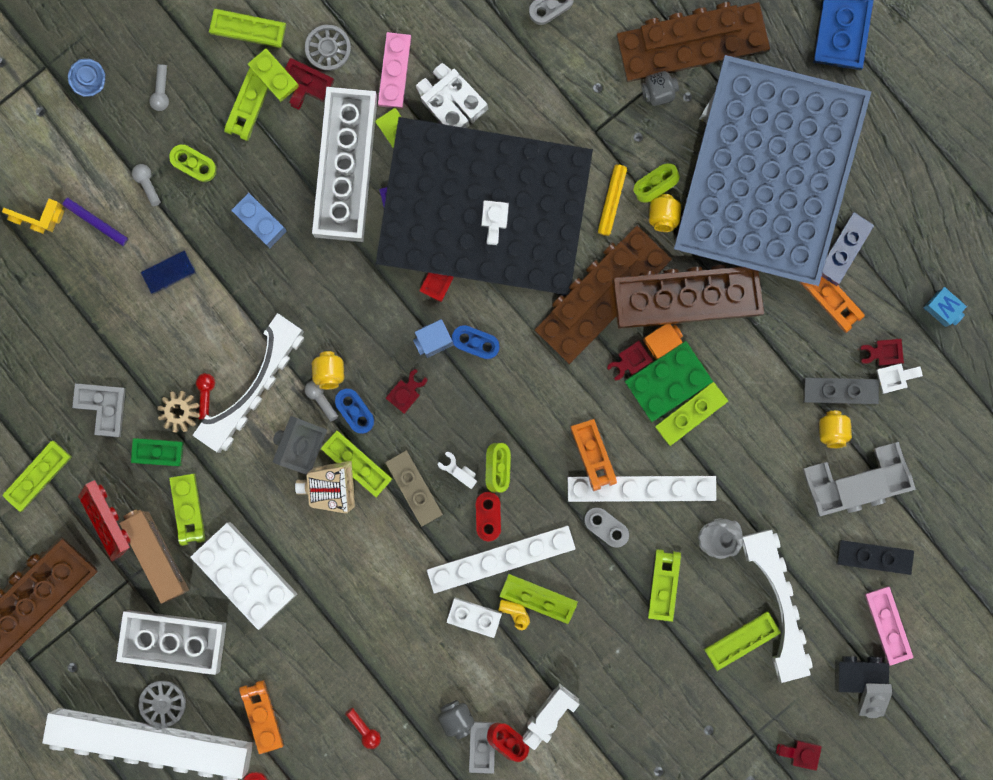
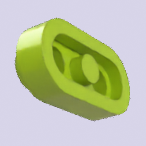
(193, 164)
(656, 183)
(498, 467)

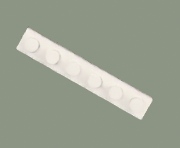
(645, 489)
(501, 559)

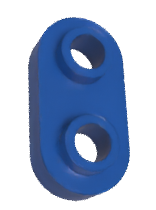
(476, 341)
(354, 411)

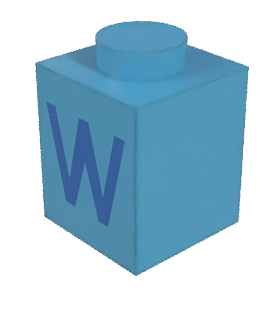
(945, 307)

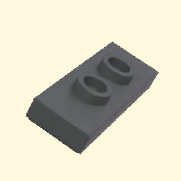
(841, 391)

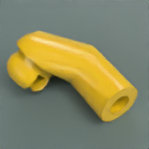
(517, 612)

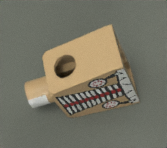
(329, 487)

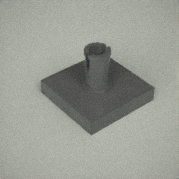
(298, 445)

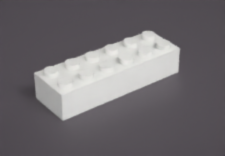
(345, 164)

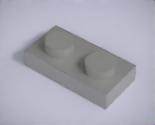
(875, 700)
(481, 752)

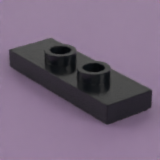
(875, 557)

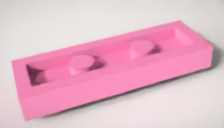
(394, 70)
(888, 625)

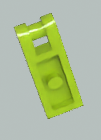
(247, 106)
(187, 508)
(664, 586)

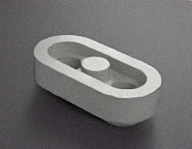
(551, 7)
(606, 527)

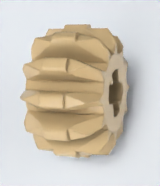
(185, 405)

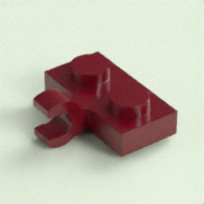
(309, 81)

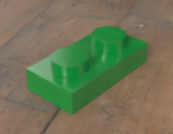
(157, 452)

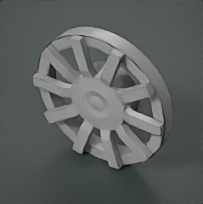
(327, 47)
(162, 704)

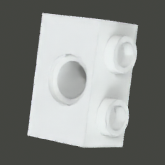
(474, 617)

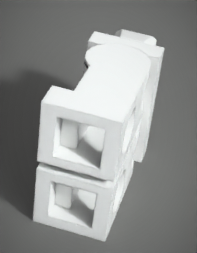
(450, 91)
(548, 715)

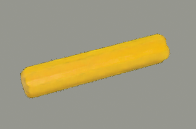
(612, 200)

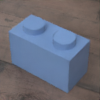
(259, 220)
(433, 339)

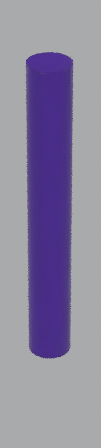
(95, 221)

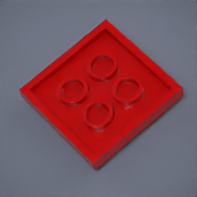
(104, 520)

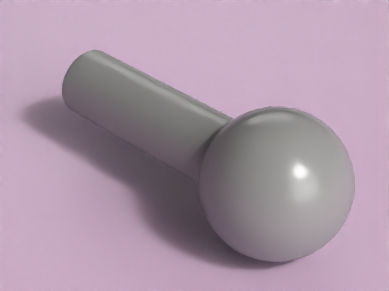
(159, 100)
(141, 174)
(314, 392)

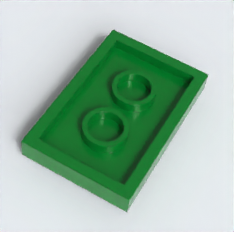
(668, 381)

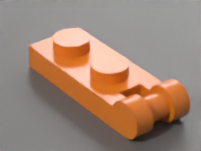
(834, 301)
(593, 454)
(261, 718)

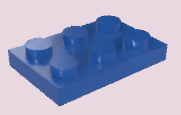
(843, 33)

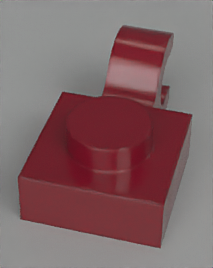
(803, 754)

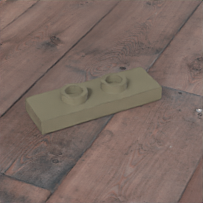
(414, 488)

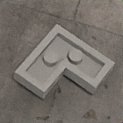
(107, 402)

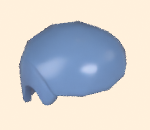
(86, 77)

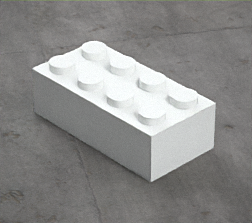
(244, 575)
(171, 642)

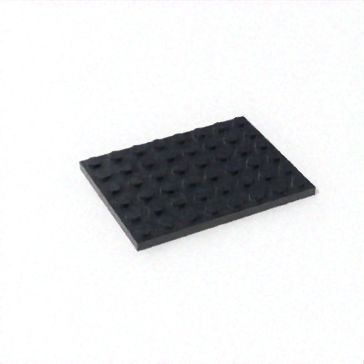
(438, 198)

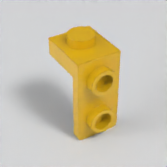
(51, 215)

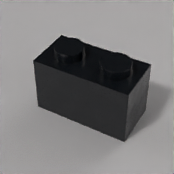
(854, 675)

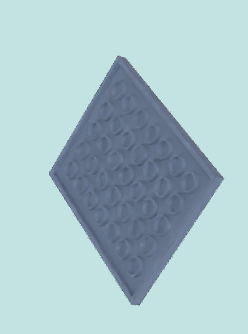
(772, 170)

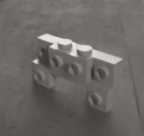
(862, 488)

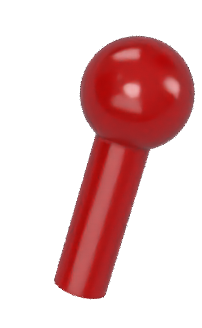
(204, 383)
(370, 738)

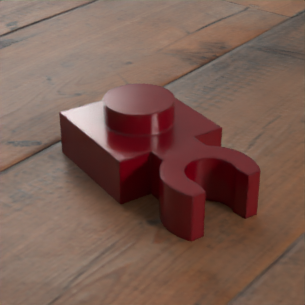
(886, 352)
(632, 358)
(404, 394)

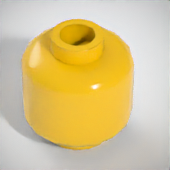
(664, 213)
(327, 370)
(835, 429)

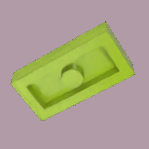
(273, 75)

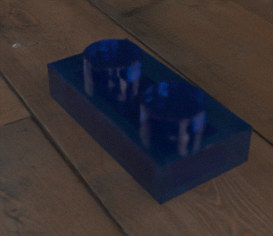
(168, 272)

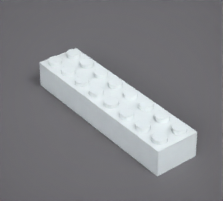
(147, 743)

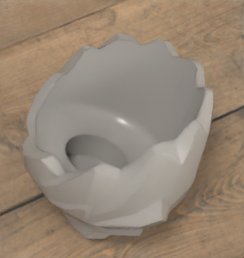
(721, 538)

